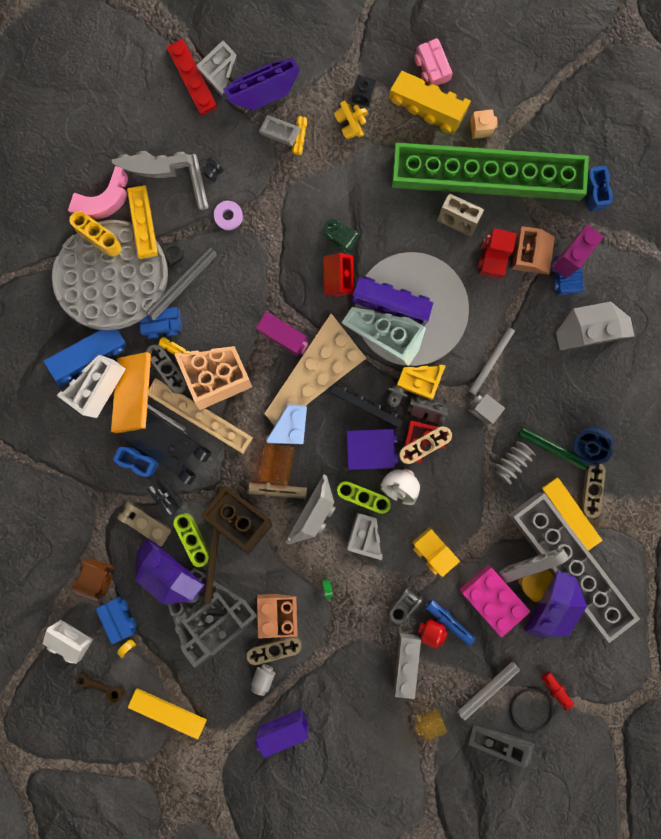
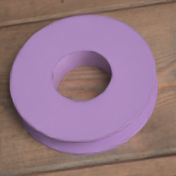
(228, 206)

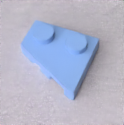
(289, 426)

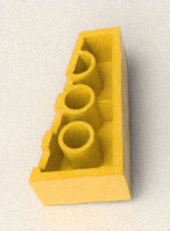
(429, 102)

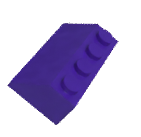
(392, 301)

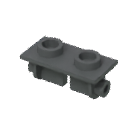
(395, 396)
(421, 406)

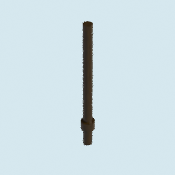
(211, 562)

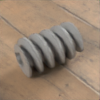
(514, 461)

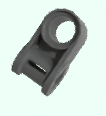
(405, 604)

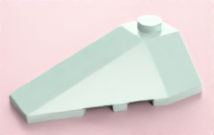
(393, 334)

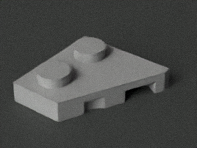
(217, 66)
(365, 537)

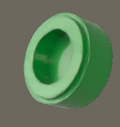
(327, 589)

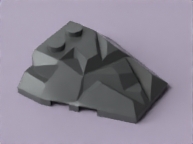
(209, 627)

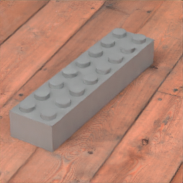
(549, 531)

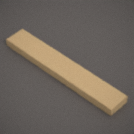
(202, 418)

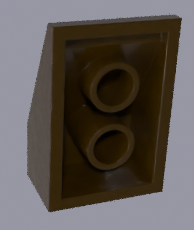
(237, 520)

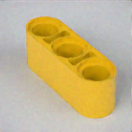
(91, 227)

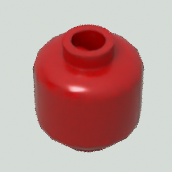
(432, 633)

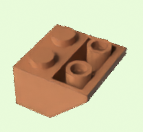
(533, 250)
(276, 616)

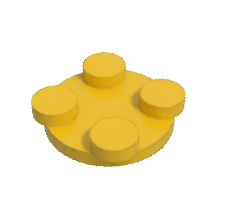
(536, 584)

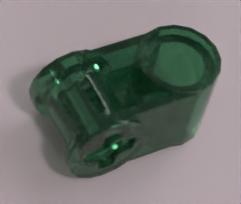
(343, 237)

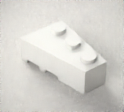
(93, 386)

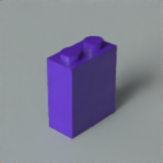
(371, 449)
(282, 733)

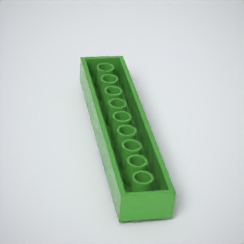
(490, 171)

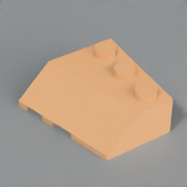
(213, 375)

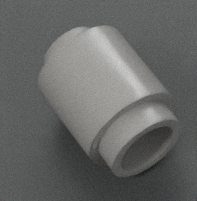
(262, 679)

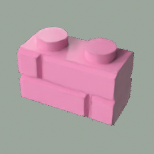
(433, 63)

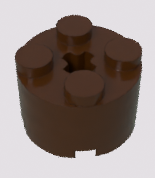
(93, 580)

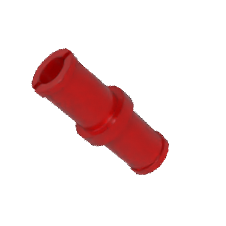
(557, 690)

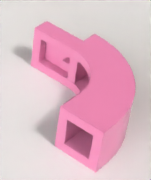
(105, 203)

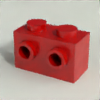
(338, 275)

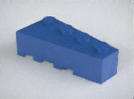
(71, 361)

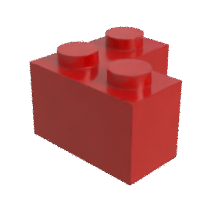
(497, 249)
(415, 431)

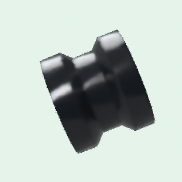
(211, 170)

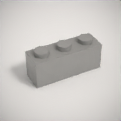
(407, 665)

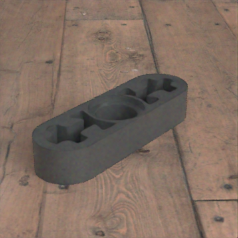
(170, 383)

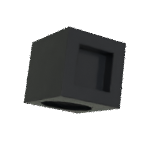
(363, 90)

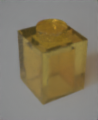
(430, 725)

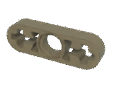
(599, 496)
(259, 649)

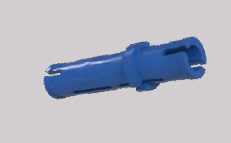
(444, 617)

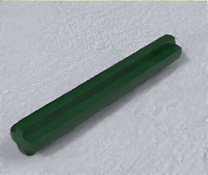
(551, 447)

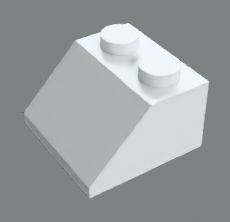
(66, 641)

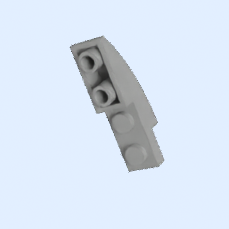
(150, 166)

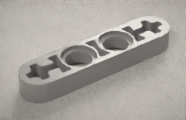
(533, 565)

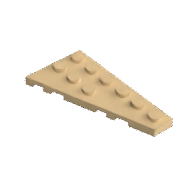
(322, 365)

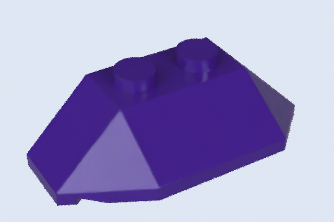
(263, 84)
(164, 575)
(558, 608)

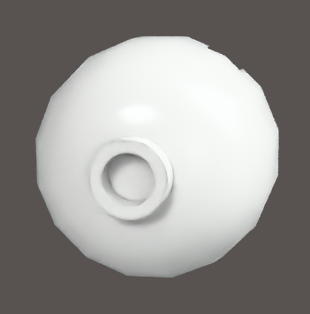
(401, 485)

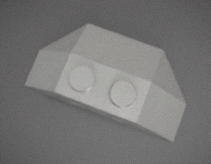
(593, 326)
(316, 510)

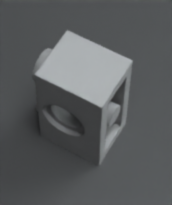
(486, 409)

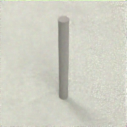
(492, 360)

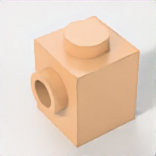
(483, 124)

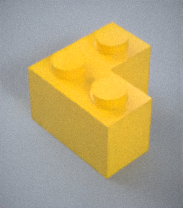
(439, 556)

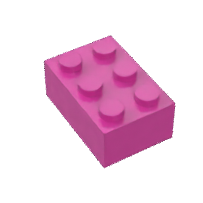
(494, 600)

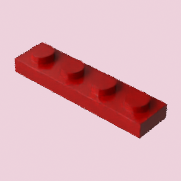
(191, 77)

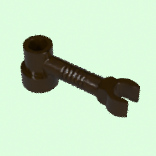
(111, 695)

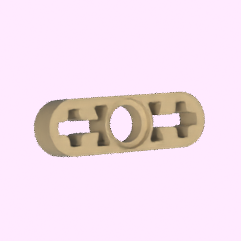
(441, 442)

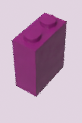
(577, 251)
(282, 334)

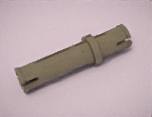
(255, 488)

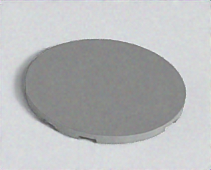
(439, 282)
(106, 289)

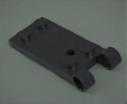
(156, 440)

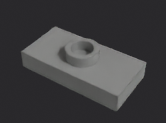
(279, 130)

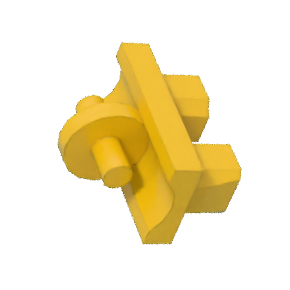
(346, 113)

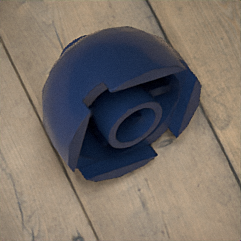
(594, 446)

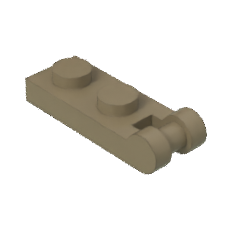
(145, 524)

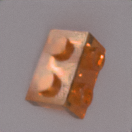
(276, 463)

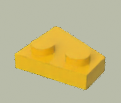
(421, 380)

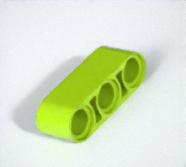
(370, 503)
(191, 549)

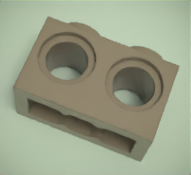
(460, 215)

